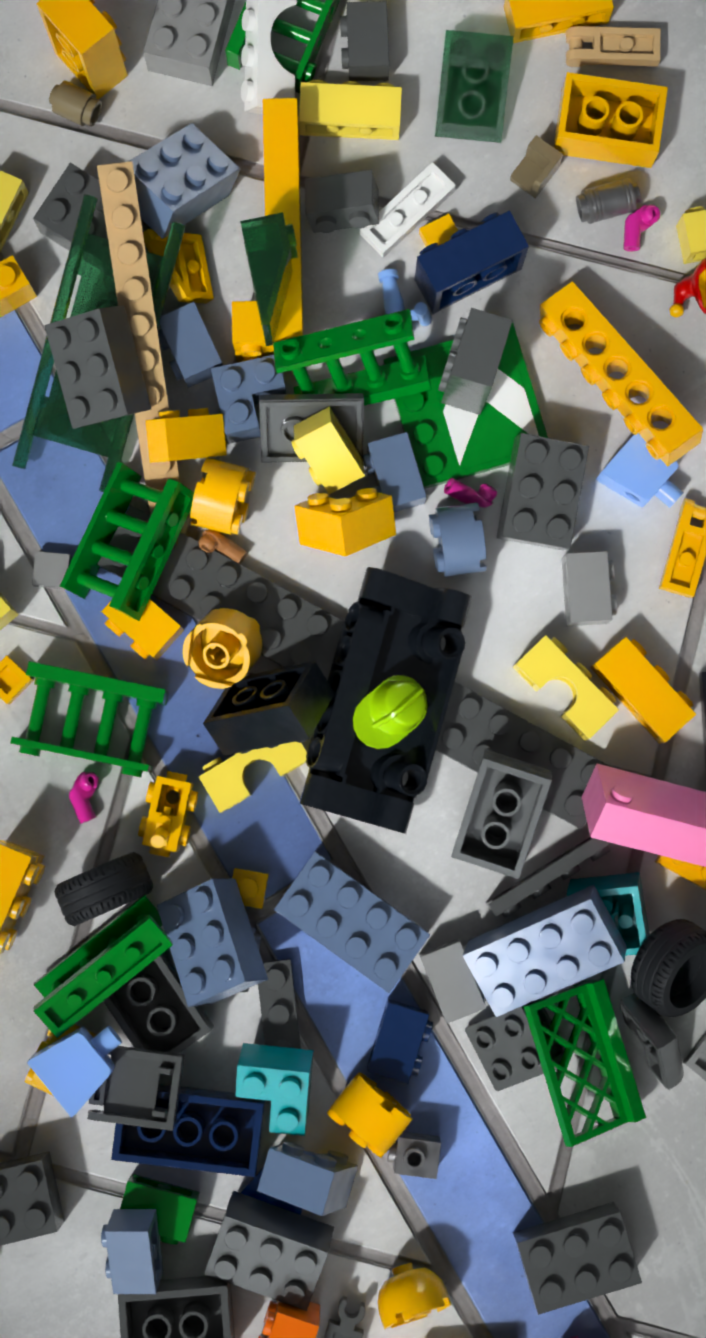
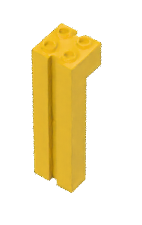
(280, 196)

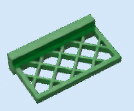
(605, 1052)

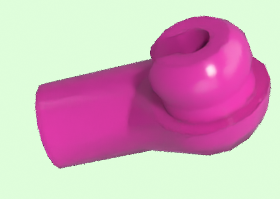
(637, 223)
(468, 495)
(81, 795)

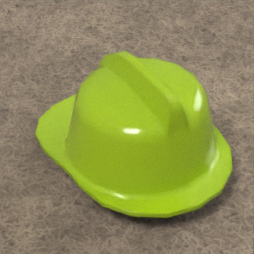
(390, 712)

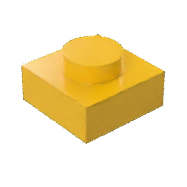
(251, 886)

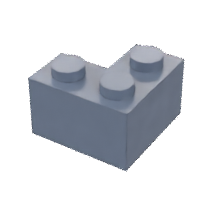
(239, 389)
(309, 1182)

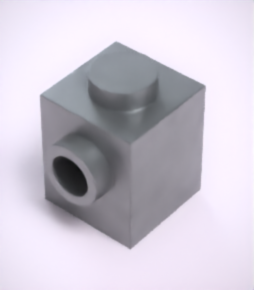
(415, 1155)

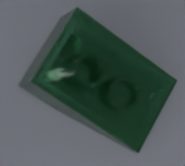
(474, 86)
(269, 253)

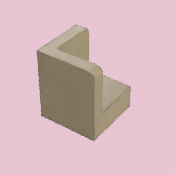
(536, 167)

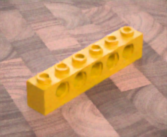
(573, 307)

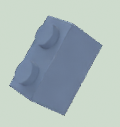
(189, 343)
(395, 471)
(133, 1251)

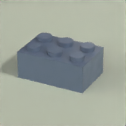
(181, 179)
(212, 942)

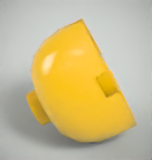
(411, 1295)

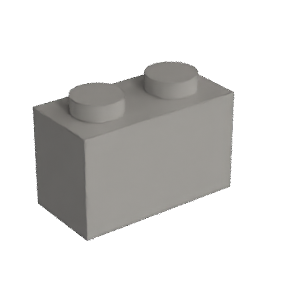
(588, 588)
(452, 981)

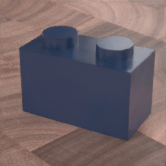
(399, 1041)

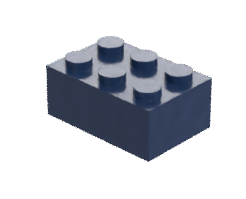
(470, 261)

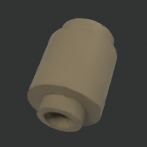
(75, 104)

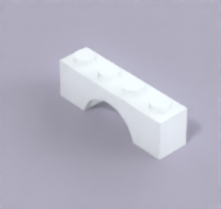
(263, 72)

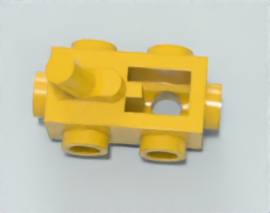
(165, 825)

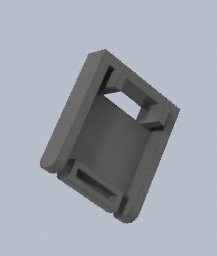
(133, 1088)

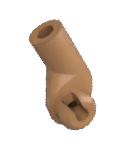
(214, 540)

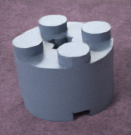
(459, 540)

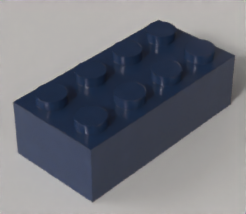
(210, 1134)

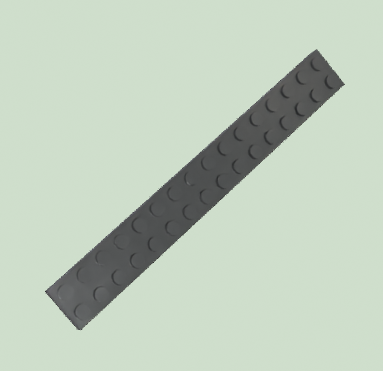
(302, 632)

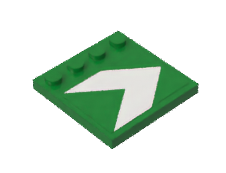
(462, 443)

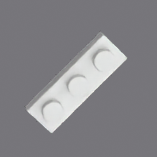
(408, 209)

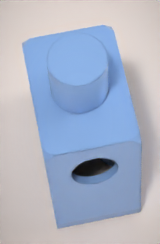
(639, 475)
(76, 1066)

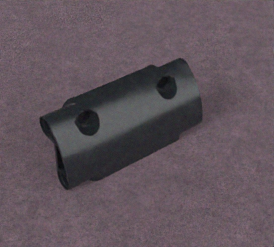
(385, 634)

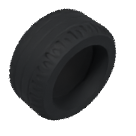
(103, 888)
(671, 968)

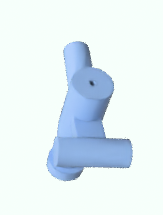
(393, 300)

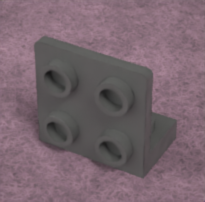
(508, 1047)

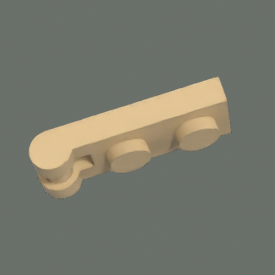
(613, 46)

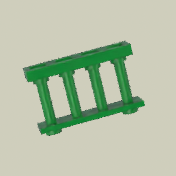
(304, 69)
(361, 337)
(152, 550)
(79, 686)
(101, 966)

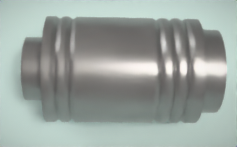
(608, 200)

